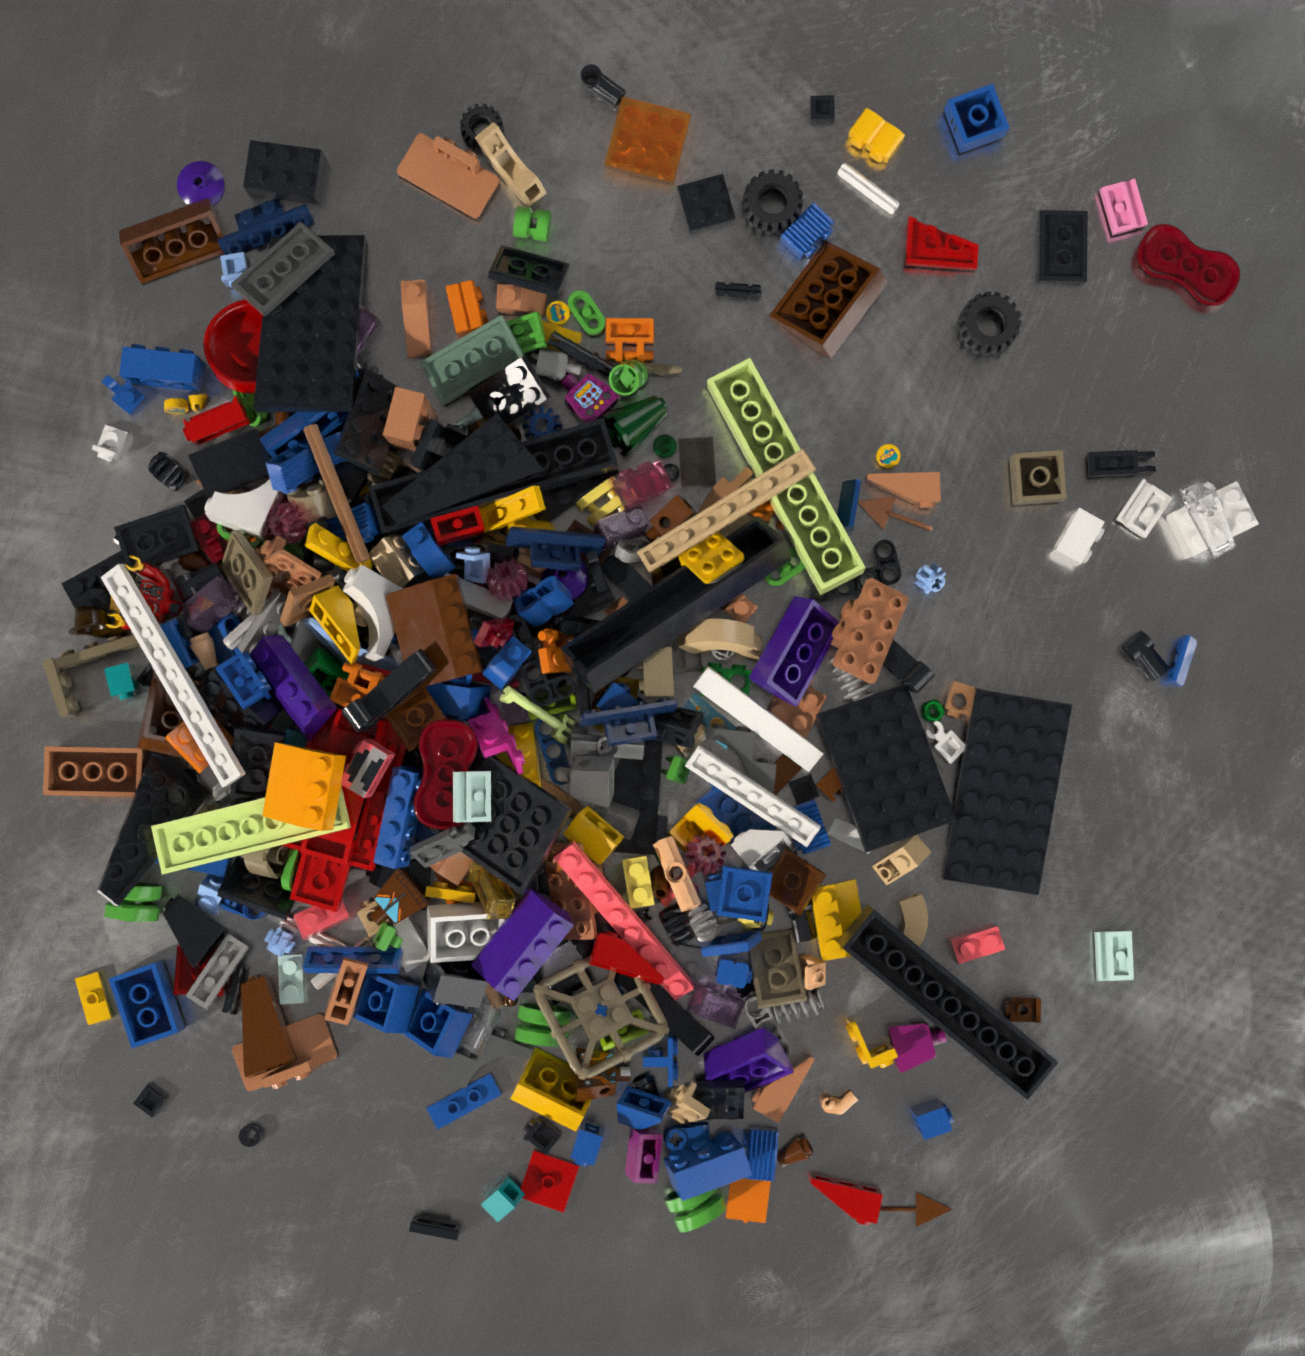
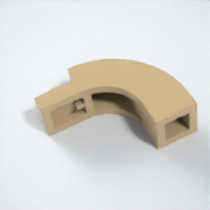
(509, 166)
(722, 635)
(914, 917)

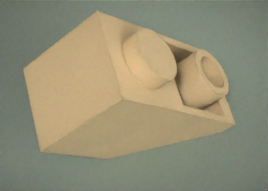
(902, 859)

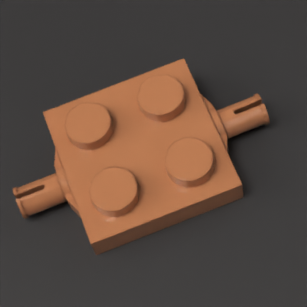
(800, 717)

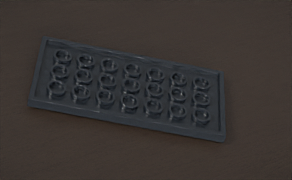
(313, 336)
(1006, 791)
(521, 824)

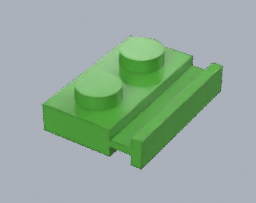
(529, 332)

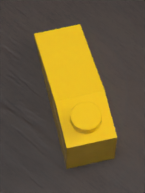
(336, 616)

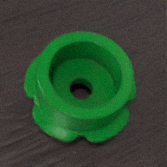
(926, 709)

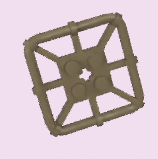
(596, 1026)

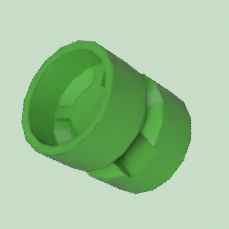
(523, 223)
(628, 377)

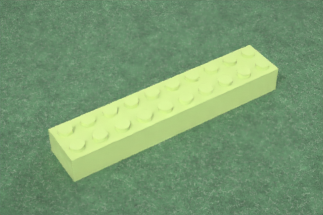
(803, 506)

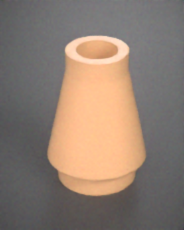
(204, 650)

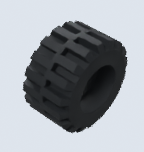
(777, 184)
(1002, 310)

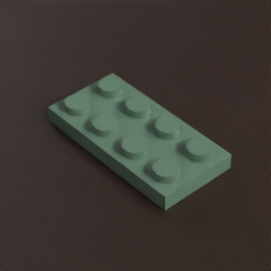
(472, 359)

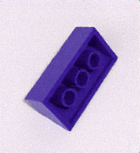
(795, 650)
(293, 685)
(522, 944)

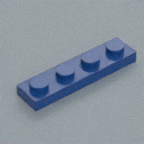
(330, 959)

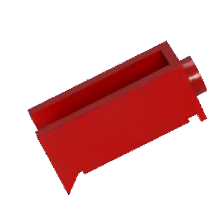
(216, 422)

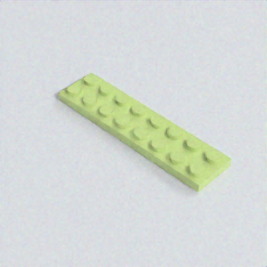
(229, 834)

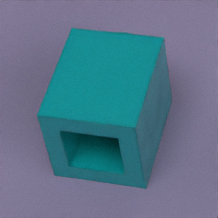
(122, 681)
(502, 1199)

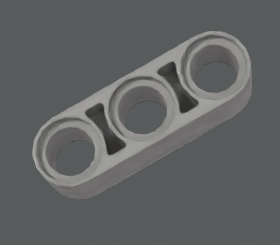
(765, 1015)

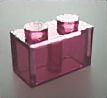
(642, 484)

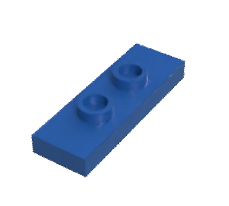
(464, 1100)

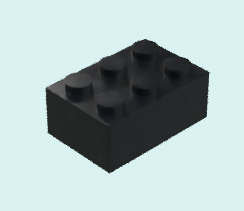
(284, 172)
(229, 712)

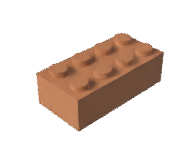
(407, 419)
(93, 771)

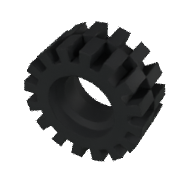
(473, 115)

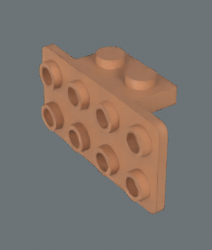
(449, 174)
(285, 568)
(868, 630)
(570, 898)
(312, 1048)

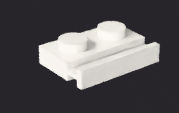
(1143, 508)

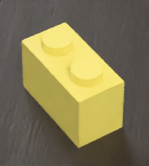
(638, 881)

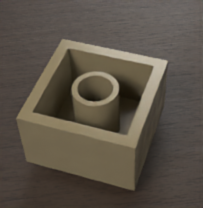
(1037, 477)
(657, 675)

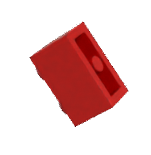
(457, 526)

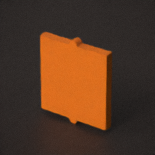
(748, 1200)

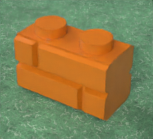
(465, 307)

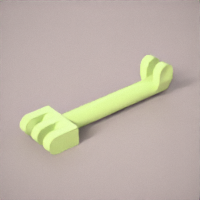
(558, 724)

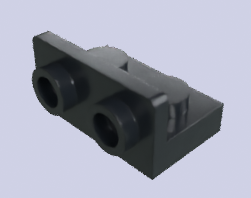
(678, 727)

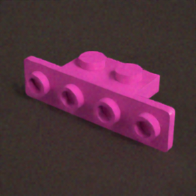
(494, 737)

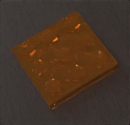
(647, 140)

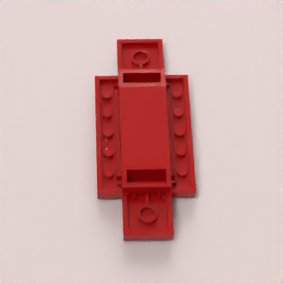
(329, 857)

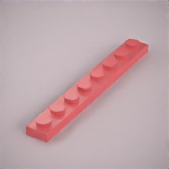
(623, 918)

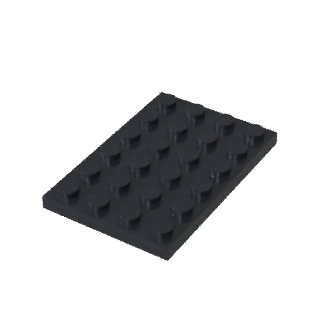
(885, 767)

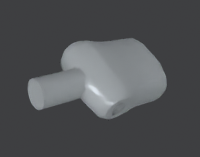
(555, 365)

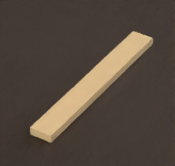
(726, 510)

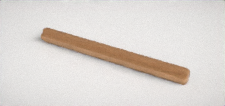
(336, 493)

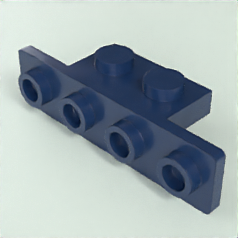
(260, 223)
(554, 548)
(629, 723)

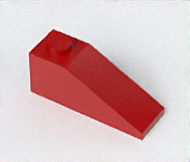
(618, 956)
(856, 1200)

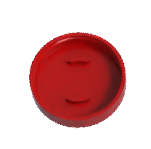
(233, 346)

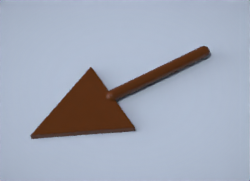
(925, 1209)

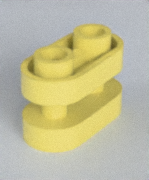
(589, 500)

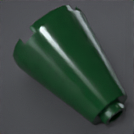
(634, 422)

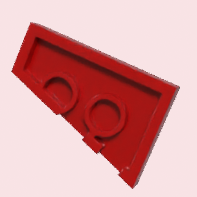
(937, 249)

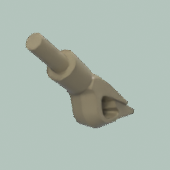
(662, 369)

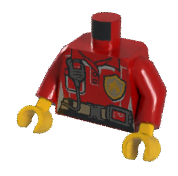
(155, 590)

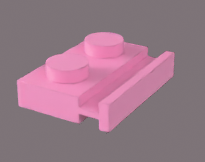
(1123, 206)

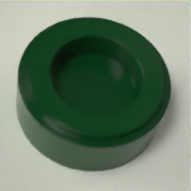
(664, 446)

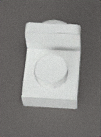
(111, 443)

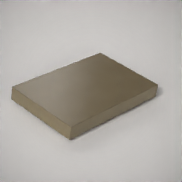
(246, 572)
(777, 970)

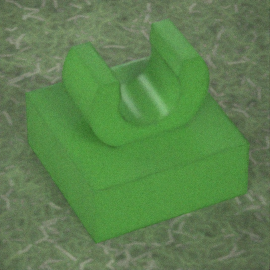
(677, 769)
(386, 936)

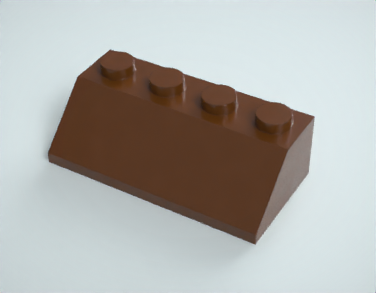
(172, 240)

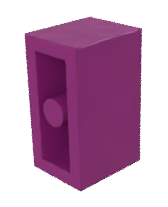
(643, 1155)

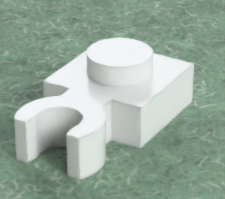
(947, 744)

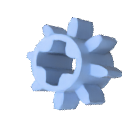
(930, 578)
(280, 941)

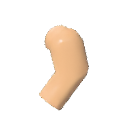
(493, 996)
(837, 1105)

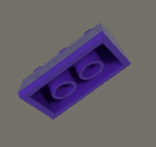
(751, 1058)

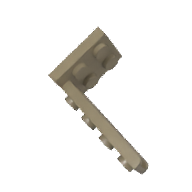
(61, 682)

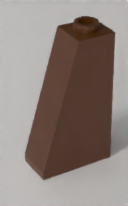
(263, 1028)

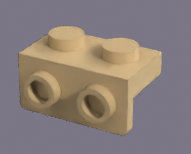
(395, 560)
(684, 1107)

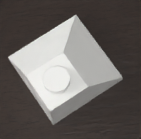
(761, 847)

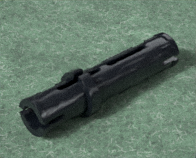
(581, 354)

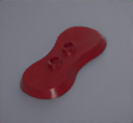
(1173, 256)
(444, 748)

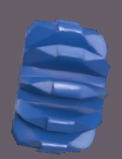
(547, 417)

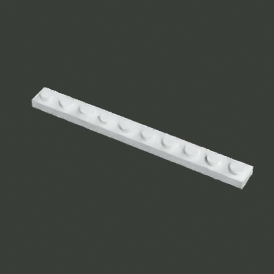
(173, 675)

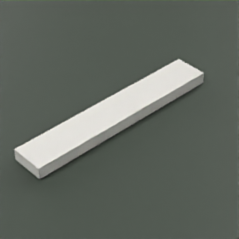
(758, 719)
(752, 795)

